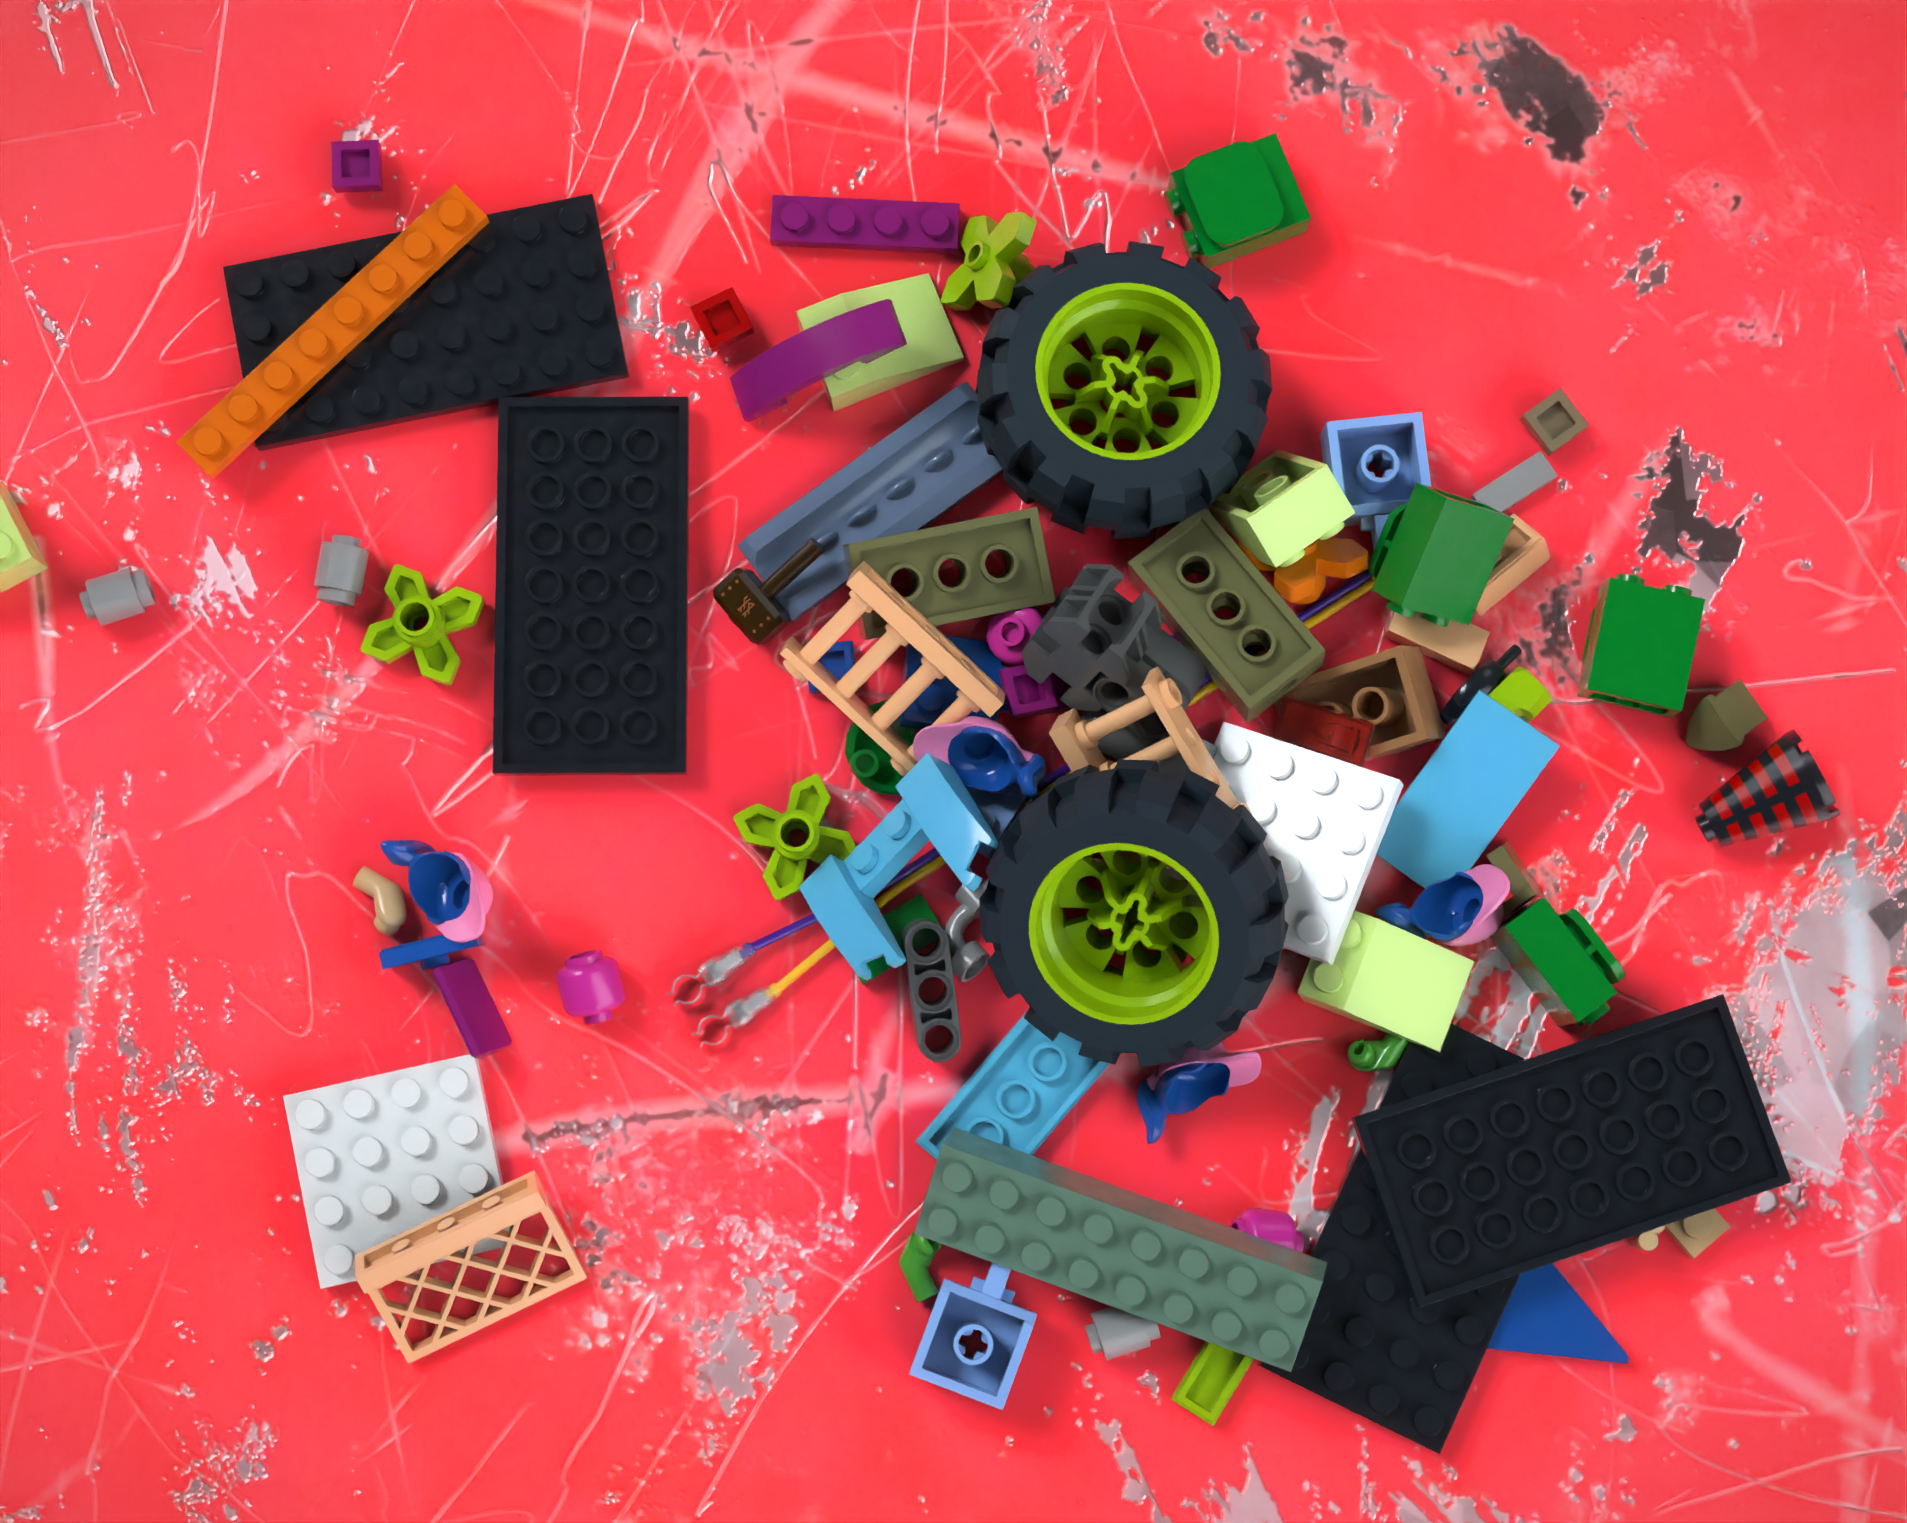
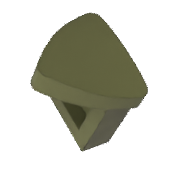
(1724, 719)
(1521, 882)

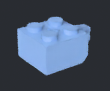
(1390, 442)
(1003, 1327)

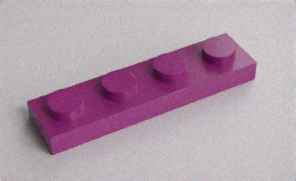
(864, 224)

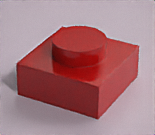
(722, 319)

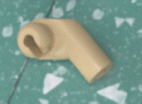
(388, 900)

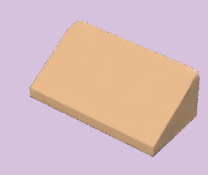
(1519, 558)
(1453, 645)

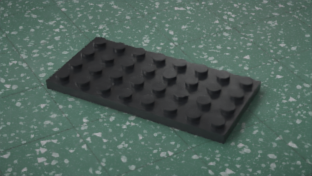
(504, 317)
(591, 586)
(1570, 1150)
(1366, 1335)

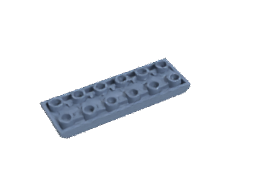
(882, 493)

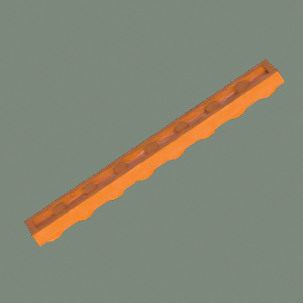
(333, 331)

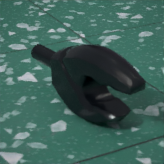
(1484, 678)

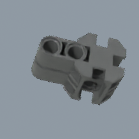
(1108, 648)

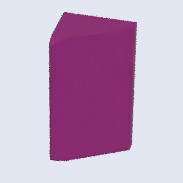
(472, 1008)

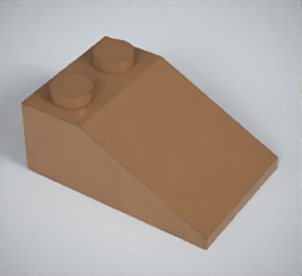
(1383, 689)

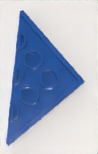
(1553, 1320)

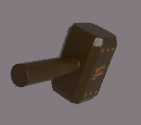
(753, 603)

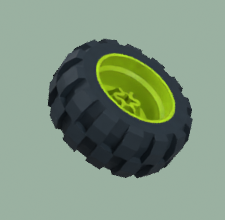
(1109, 302)
(1063, 964)

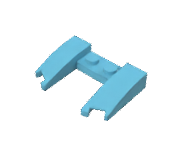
(843, 892)

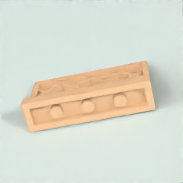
(443, 1239)

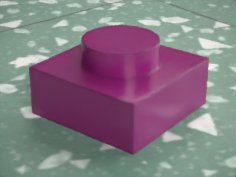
(357, 166)

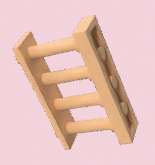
(903, 627)
(1079, 738)

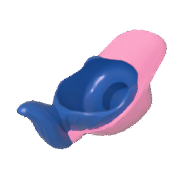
(982, 755)
(445, 887)
(1456, 908)
(1190, 1082)

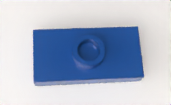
(429, 951)

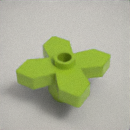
(991, 261)
(412, 603)
(772, 829)

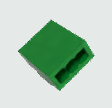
(1236, 201)
(1437, 555)
(1640, 645)
(1560, 961)

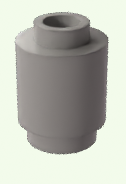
(340, 571)
(117, 595)
(1119, 1332)

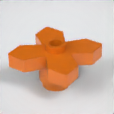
(1307, 577)

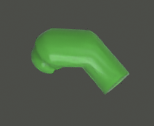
(1376, 1054)
(915, 1263)

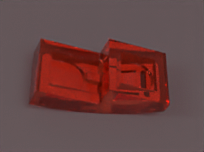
(1324, 730)

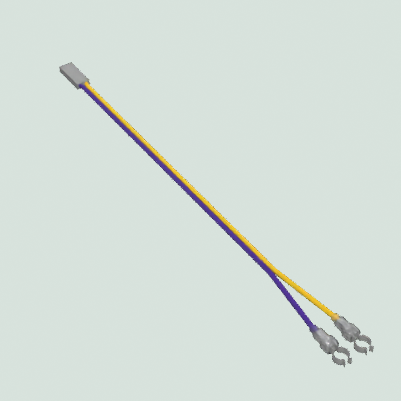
(1499, 494)

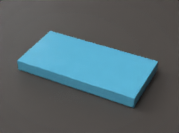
(1464, 792)
(1018, 1091)

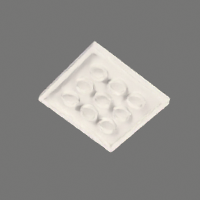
(1318, 821)
(390, 1157)

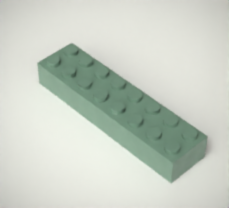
(1121, 1248)

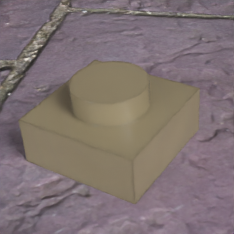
(1554, 422)

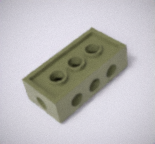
(966, 543)
(1232, 584)

